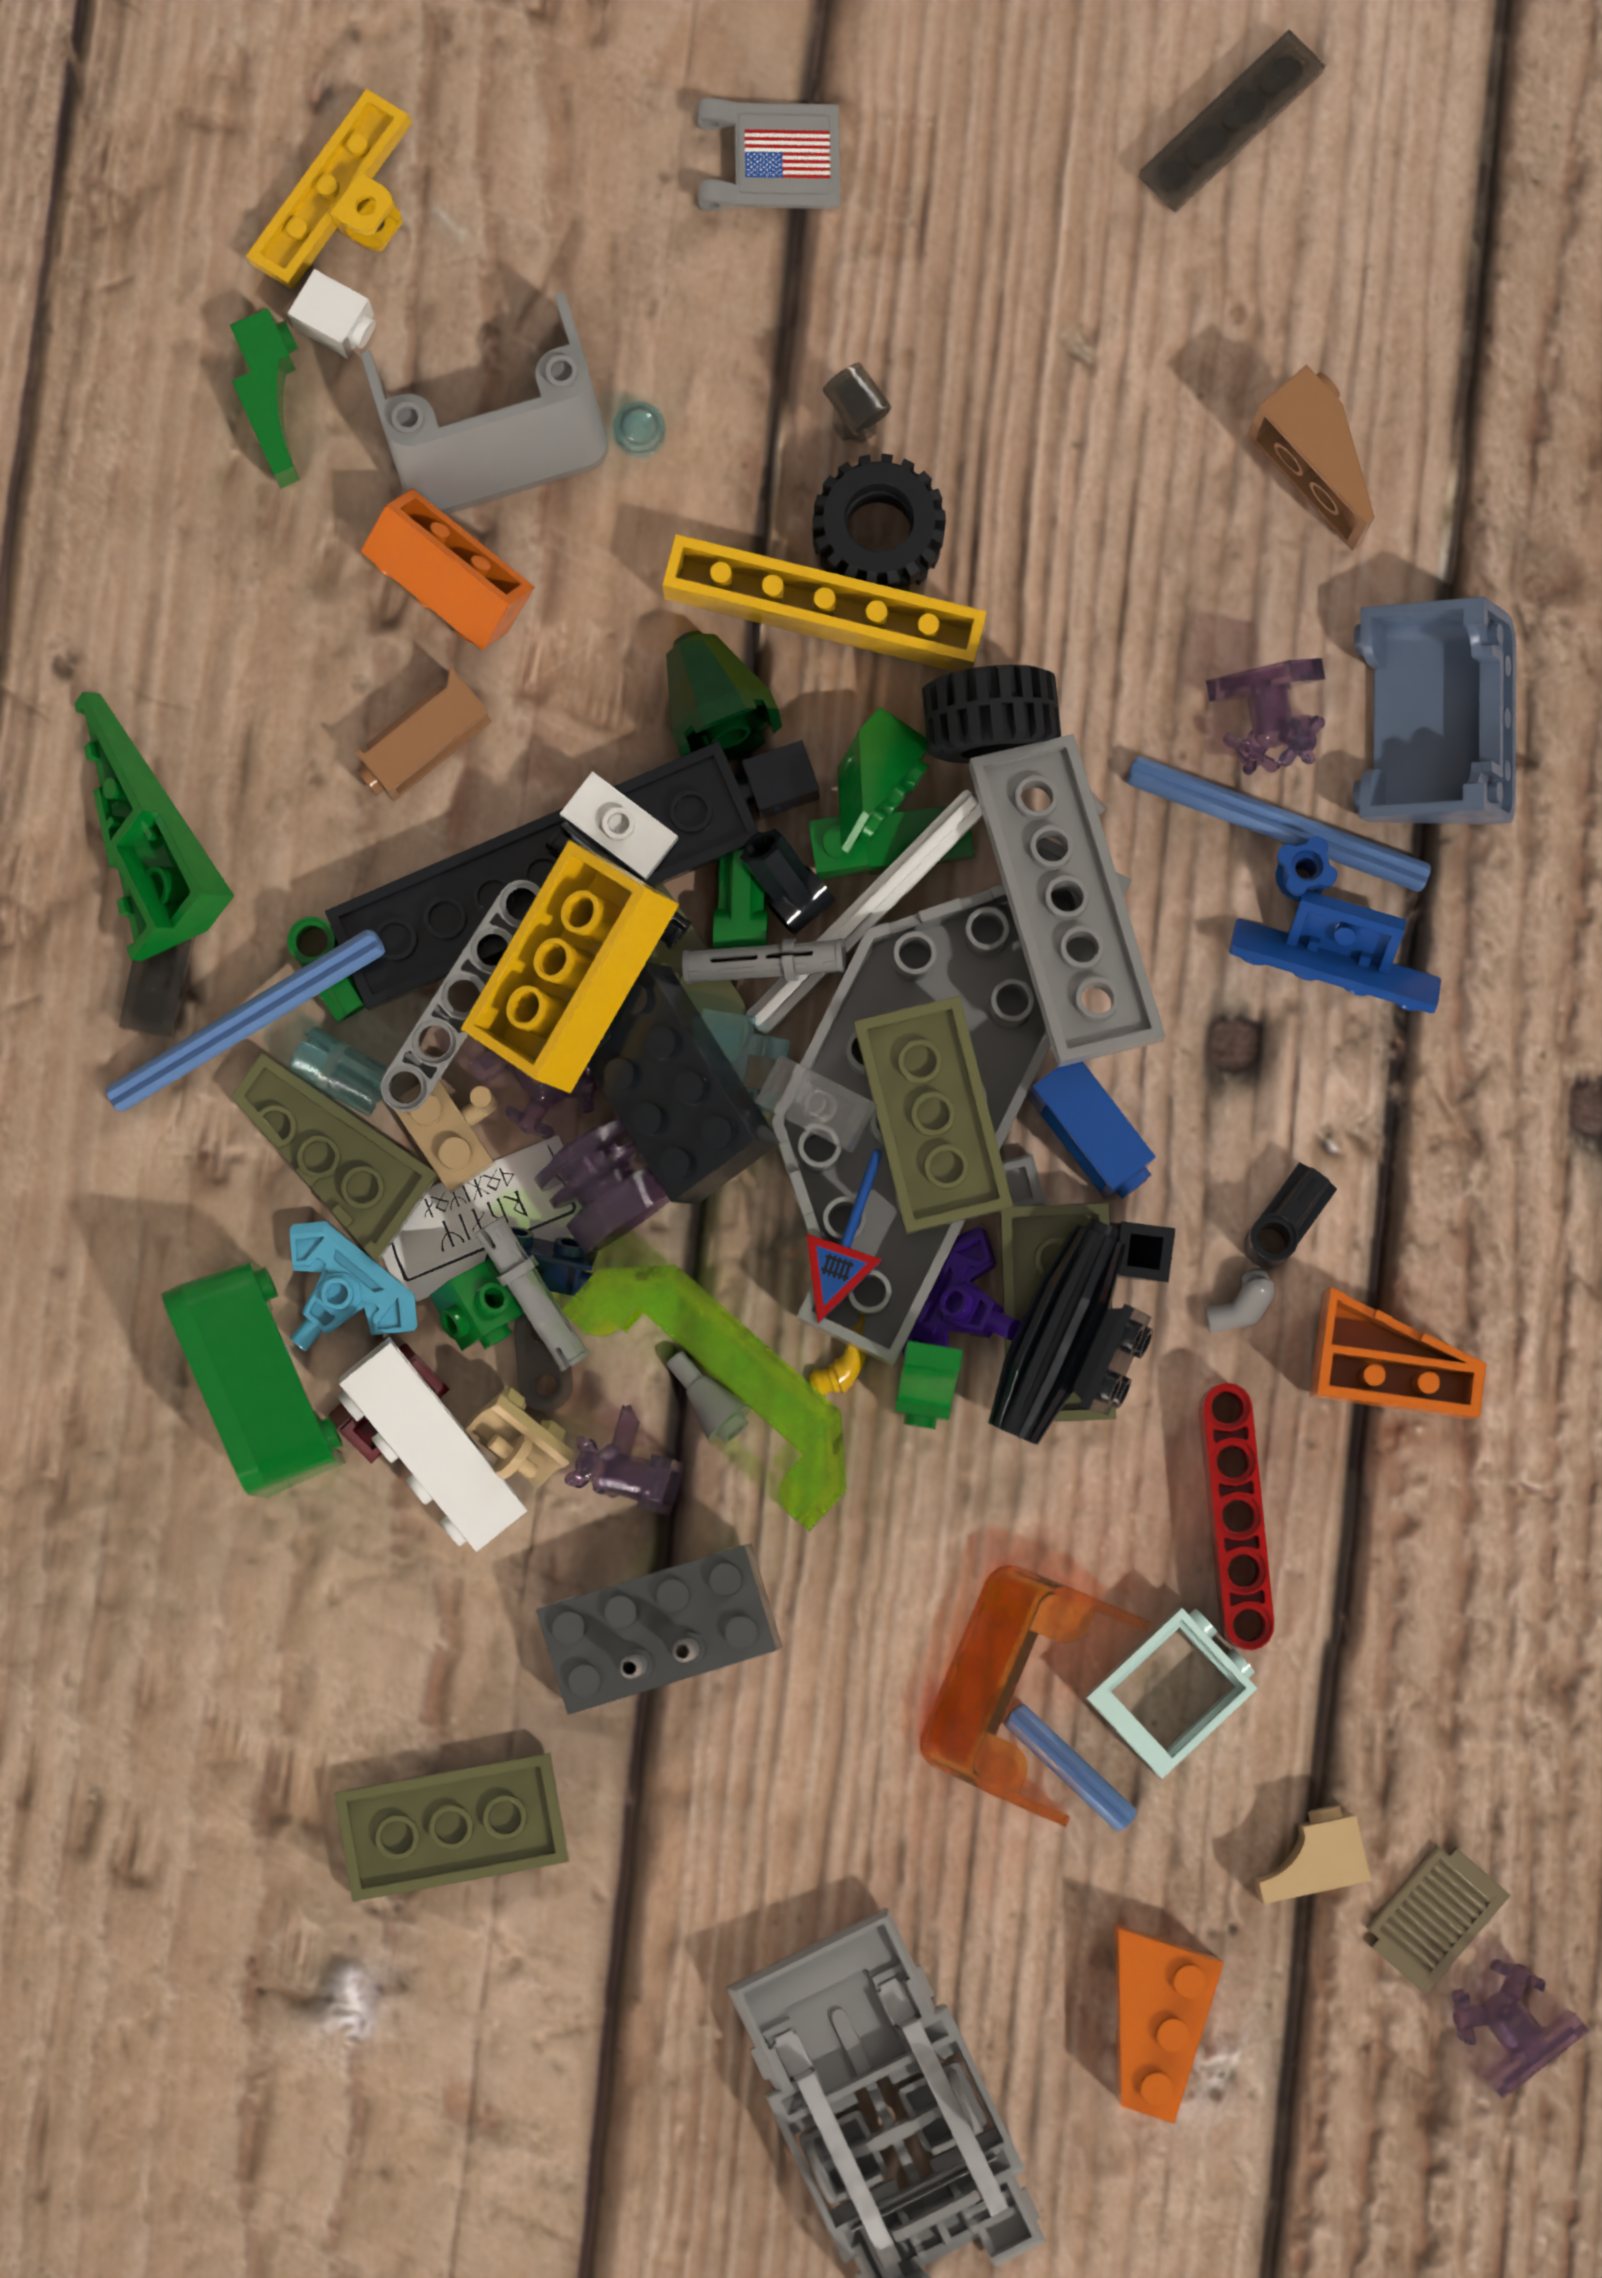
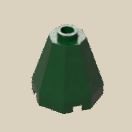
(716, 698)

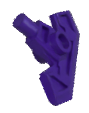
(957, 1302)

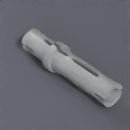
(764, 961)
(531, 1292)

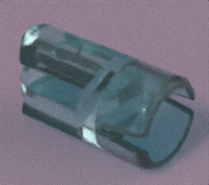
(339, 1070)

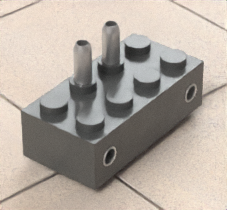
(659, 1628)

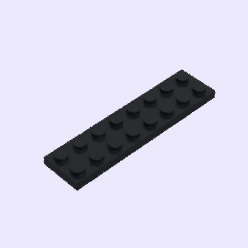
(437, 909)

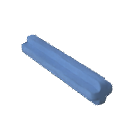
(1070, 1767)

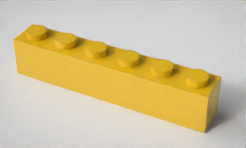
(823, 604)

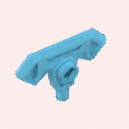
(346, 1286)

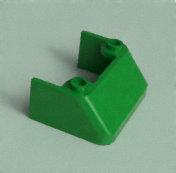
(251, 1380)

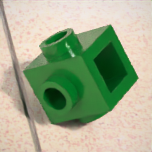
(476, 1307)

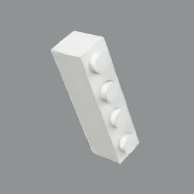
(431, 1444)

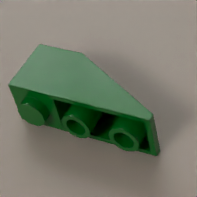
(877, 775)

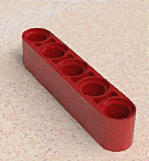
(1252, 1539)

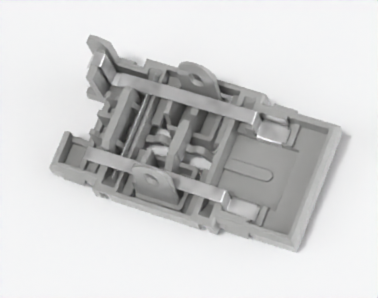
(840, 2023)

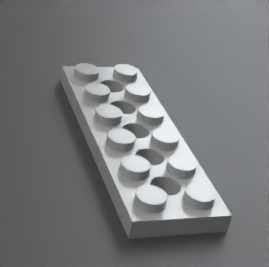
(1045, 929)

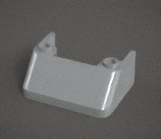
(502, 448)

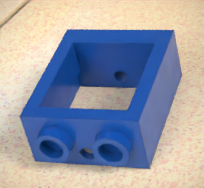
(1092, 1129)

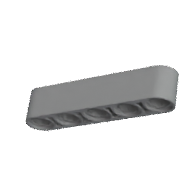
(443, 1013)

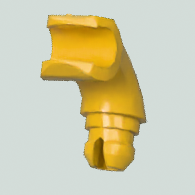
(845, 1369)

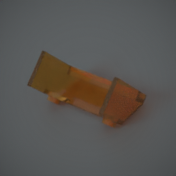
(985, 1672)

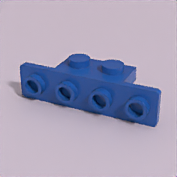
(1340, 947)

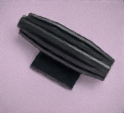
(1071, 1338)

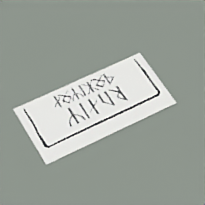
(440, 1233)

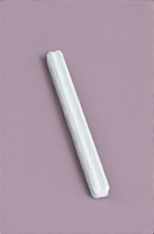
(874, 903)

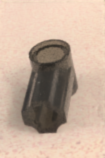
(856, 403)

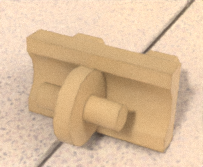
(518, 1440)

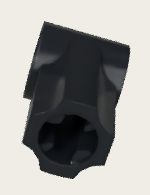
(792, 889)
(1290, 1213)

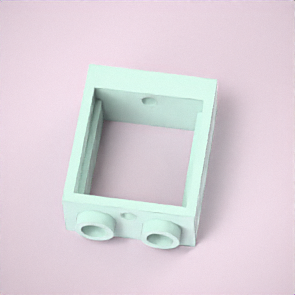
(1230, 1665)

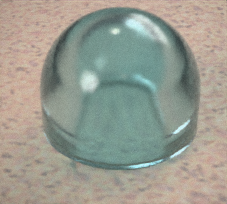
(639, 429)

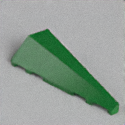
(162, 867)

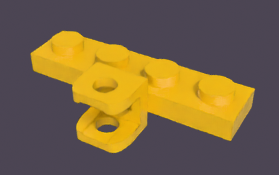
(337, 194)

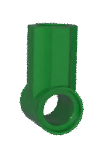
(740, 910)
(343, 997)

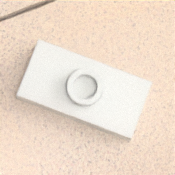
(619, 826)

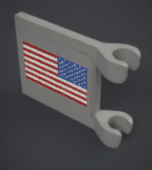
(781, 155)

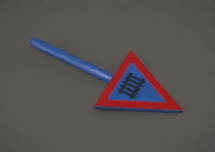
(837, 1267)

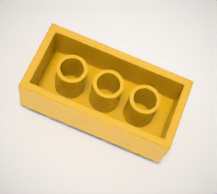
(569, 967)

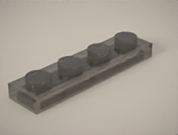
(1232, 121)

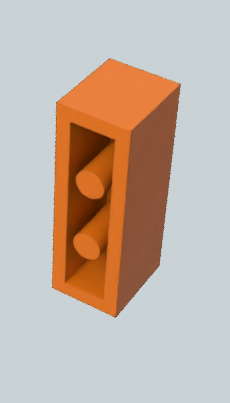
(447, 569)

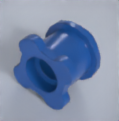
(1309, 857)

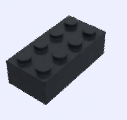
(678, 1090)

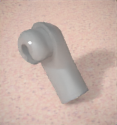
(1248, 1306)

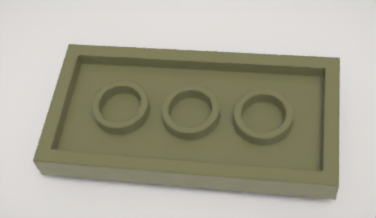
(933, 1115)
(1028, 1245)
(451, 1827)

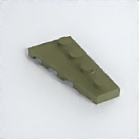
(346, 1163)

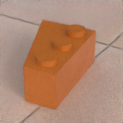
(1386, 1364)
(1160, 2018)

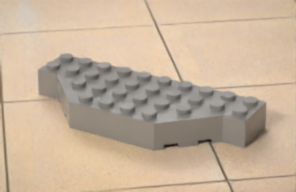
(938, 954)

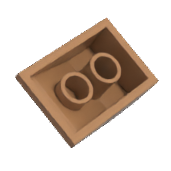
(1311, 444)

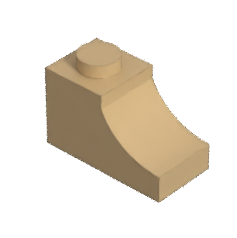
(1324, 1858)

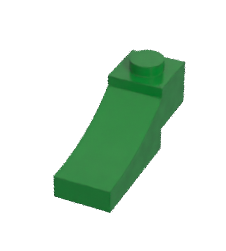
(261, 391)
(882, 850)
(927, 1383)

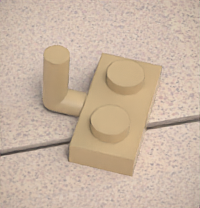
(447, 1133)

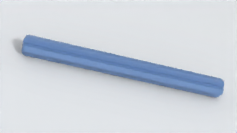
(1277, 823)
(245, 1020)

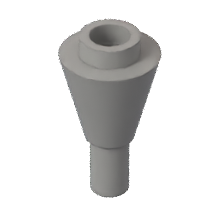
(716, 1408)

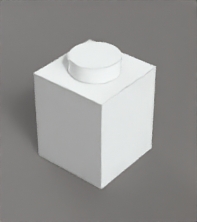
(332, 314)

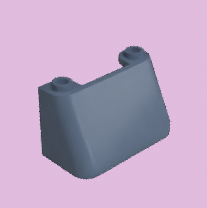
(1440, 713)

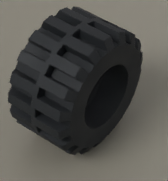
(886, 484)
(989, 711)

